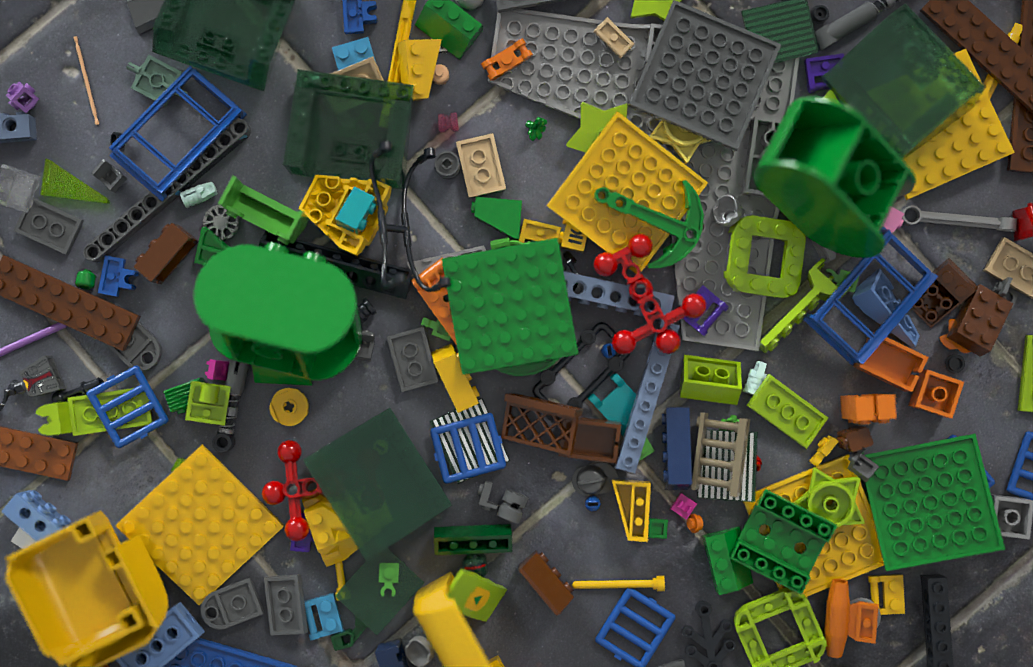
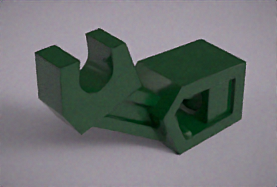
(337, 638)

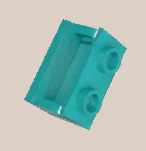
(356, 210)

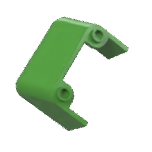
(263, 211)

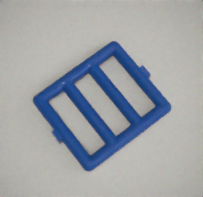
(143, 387)
(1018, 471)
(464, 472)
(649, 648)

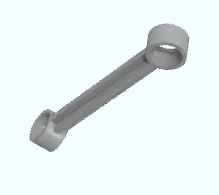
(1001, 224)

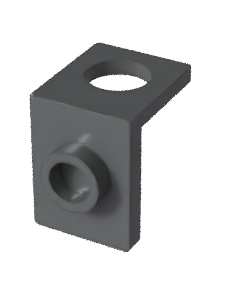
(1002, 289)

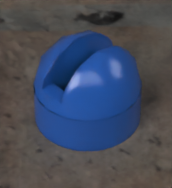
(604, 351)
(592, 499)

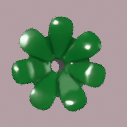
(536, 128)

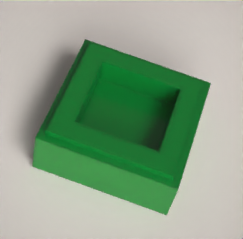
(657, 528)

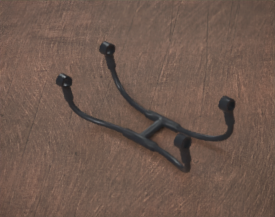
(399, 279)

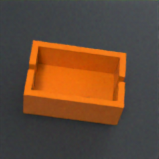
(894, 364)
(868, 408)

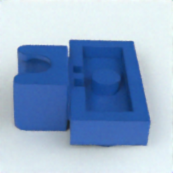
(357, 14)
(115, 276)

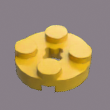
(284, 416)

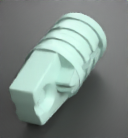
(198, 194)
(755, 378)

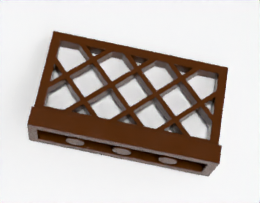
(548, 408)

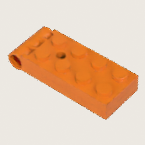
(436, 300)

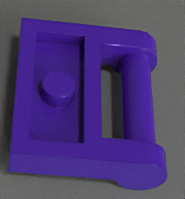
(818, 67)
(709, 298)

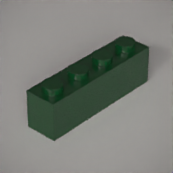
(472, 539)

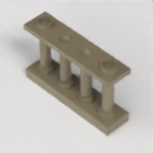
(739, 447)

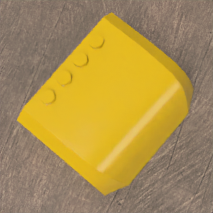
(71, 593)
(151, 593)
(447, 627)

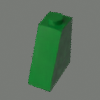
(499, 214)

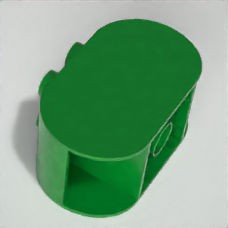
(833, 176)
(279, 311)

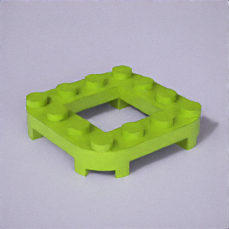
(739, 254)
(794, 656)

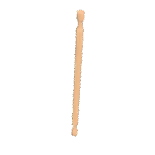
(86, 80)

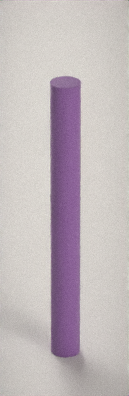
(31, 338)

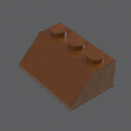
(546, 581)

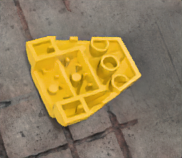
(327, 198)
(328, 531)

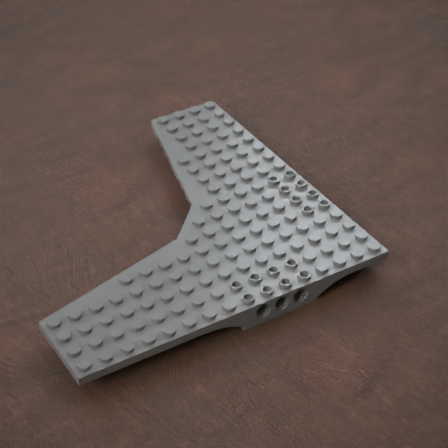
(578, 67)

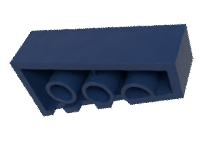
(677, 448)
(391, 654)

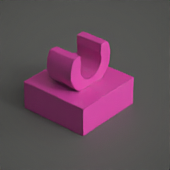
(217, 369)
(683, 506)

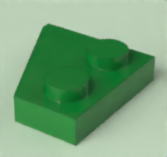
(208, 246)

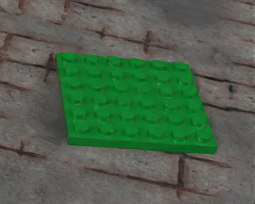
(510, 306)
(932, 503)

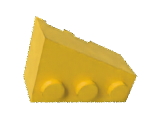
(418, 64)
(457, 385)
(634, 505)

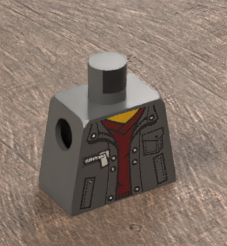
(40, 378)

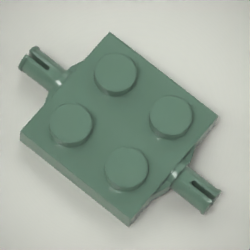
(153, 78)

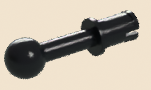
(60, 396)

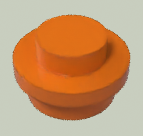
(695, 523)

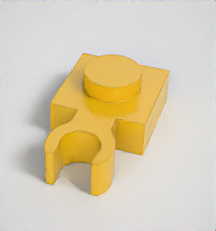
(825, 445)

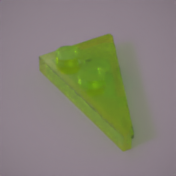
(61, 184)

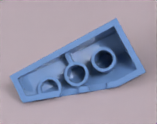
(878, 302)

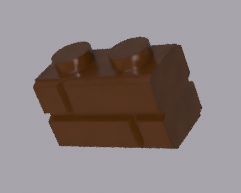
(854, 438)

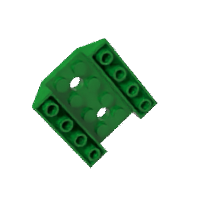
(775, 552)

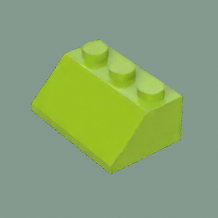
(710, 380)

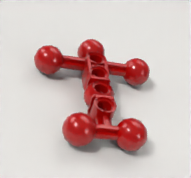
(667, 339)
(275, 492)

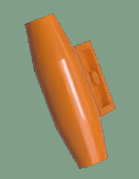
(847, 619)

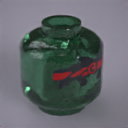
(476, 563)

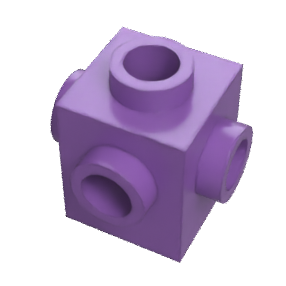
(25, 102)

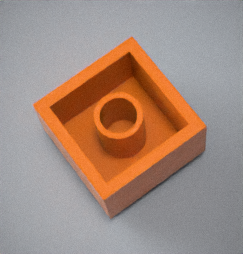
(936, 394)

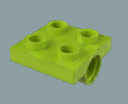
(208, 403)

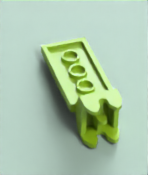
(820, 290)
(81, 418)

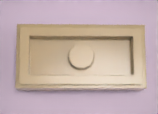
(614, 38)

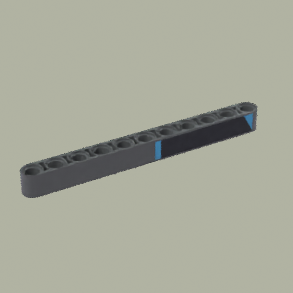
(144, 204)

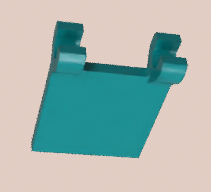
(617, 404)

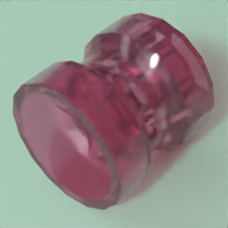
(448, 122)

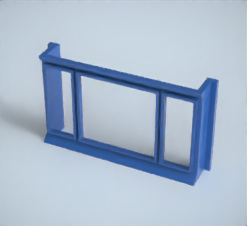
(176, 171)
(915, 292)

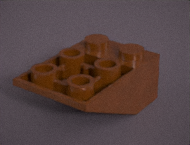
(944, 293)

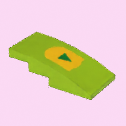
(475, 595)

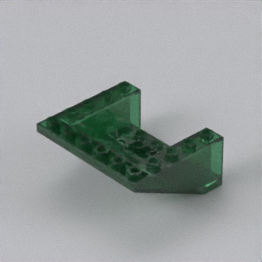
(224, 36)
(904, 82)
(341, 123)
(377, 483)

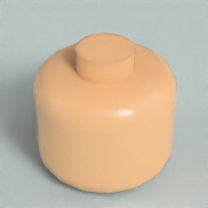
(441, 74)

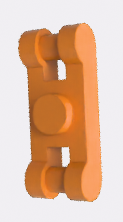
(507, 59)

